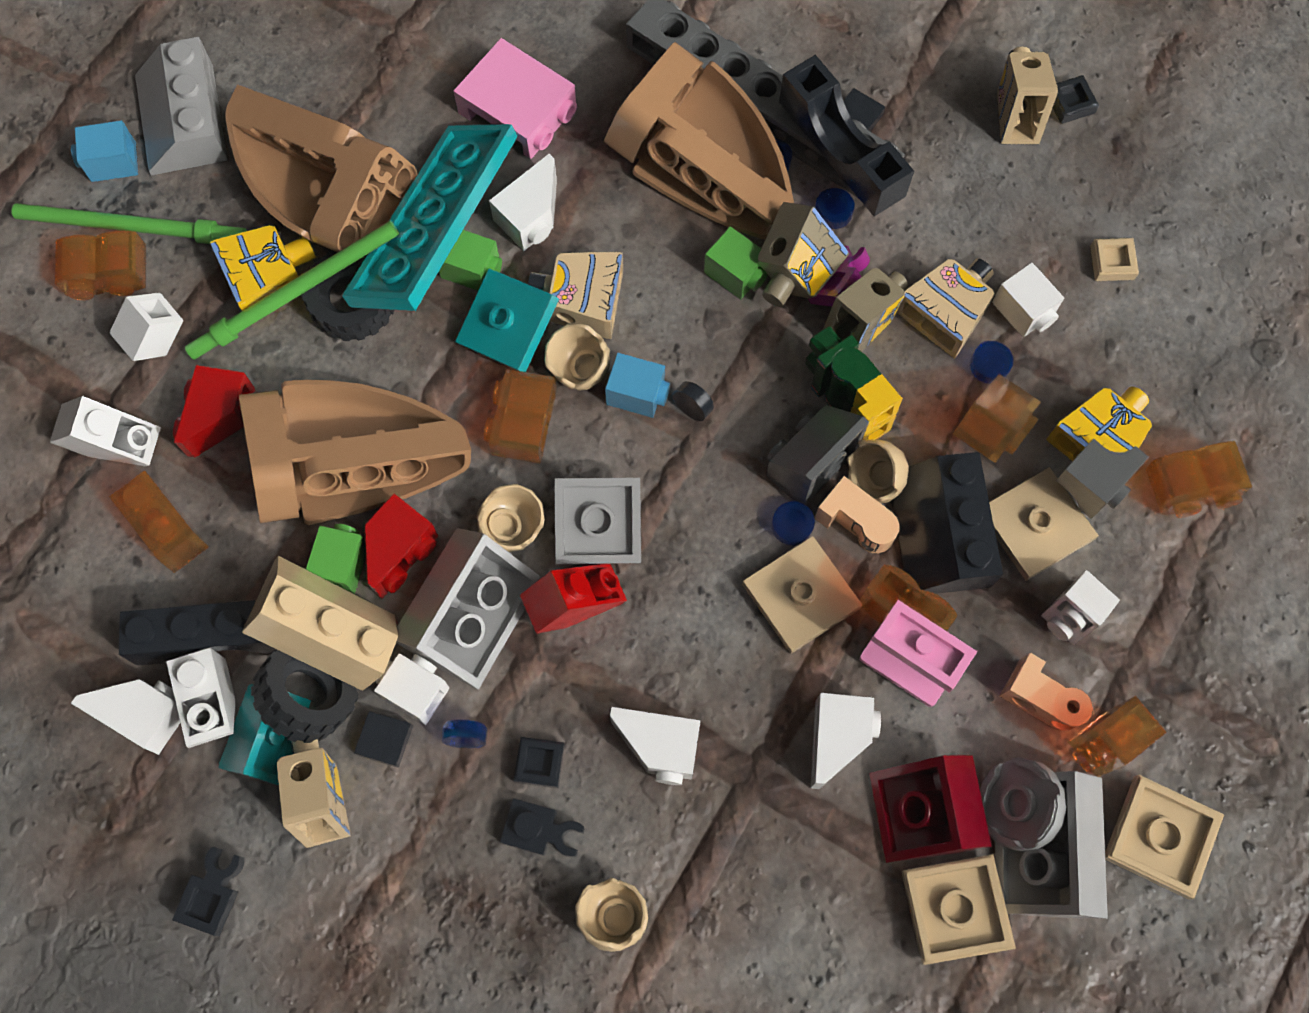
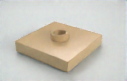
(1039, 524)
(801, 594)
(1163, 837)
(958, 909)

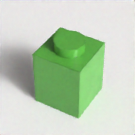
(470, 260)
(735, 264)
(338, 556)

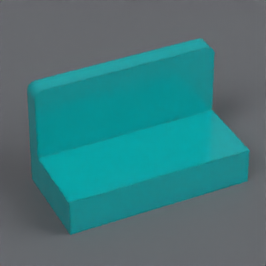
(253, 745)

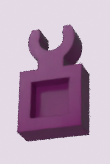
(843, 278)

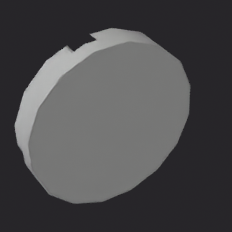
(1023, 804)

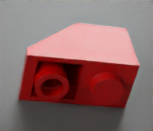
(210, 409)
(394, 542)
(572, 596)

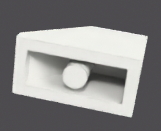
(528, 204)
(135, 711)
(841, 732)
(659, 742)

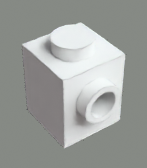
(1028, 300)
(146, 326)
(412, 687)

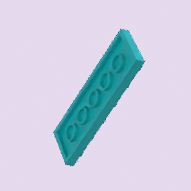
(431, 217)

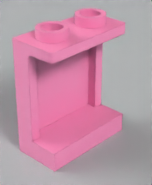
(519, 92)
(917, 654)

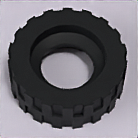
(338, 323)
(289, 717)

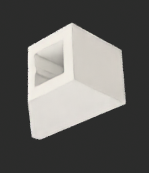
(104, 432)
(1080, 609)
(203, 696)

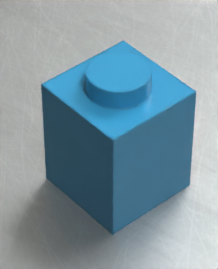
(105, 151)
(637, 385)

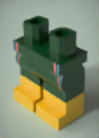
(852, 381)

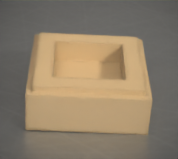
(1114, 259)

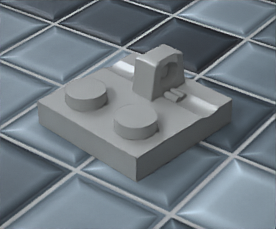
(597, 520)

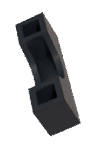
(870, 169)
(173, 632)

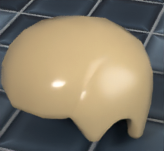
(577, 356)
(878, 469)
(511, 517)
(611, 915)

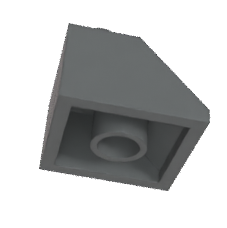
(815, 452)

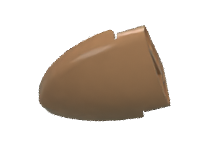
(702, 143)
(314, 169)
(344, 449)

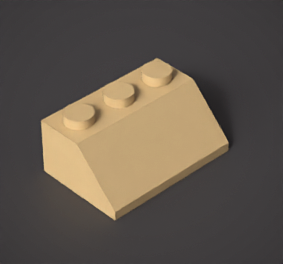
(322, 625)

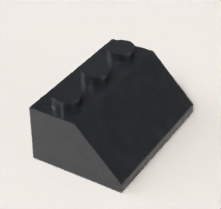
(947, 525)

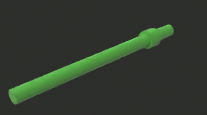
(202, 231)
(227, 330)

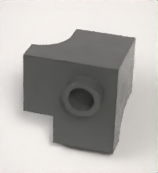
(1100, 476)

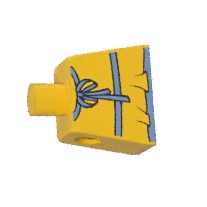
(259, 262)
(1107, 419)

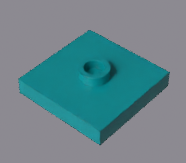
(507, 320)

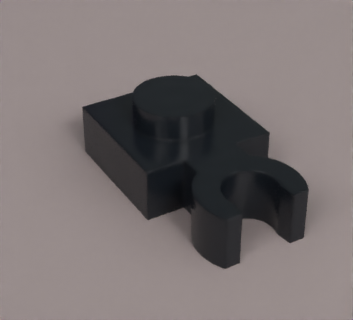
(533, 827)
(208, 899)

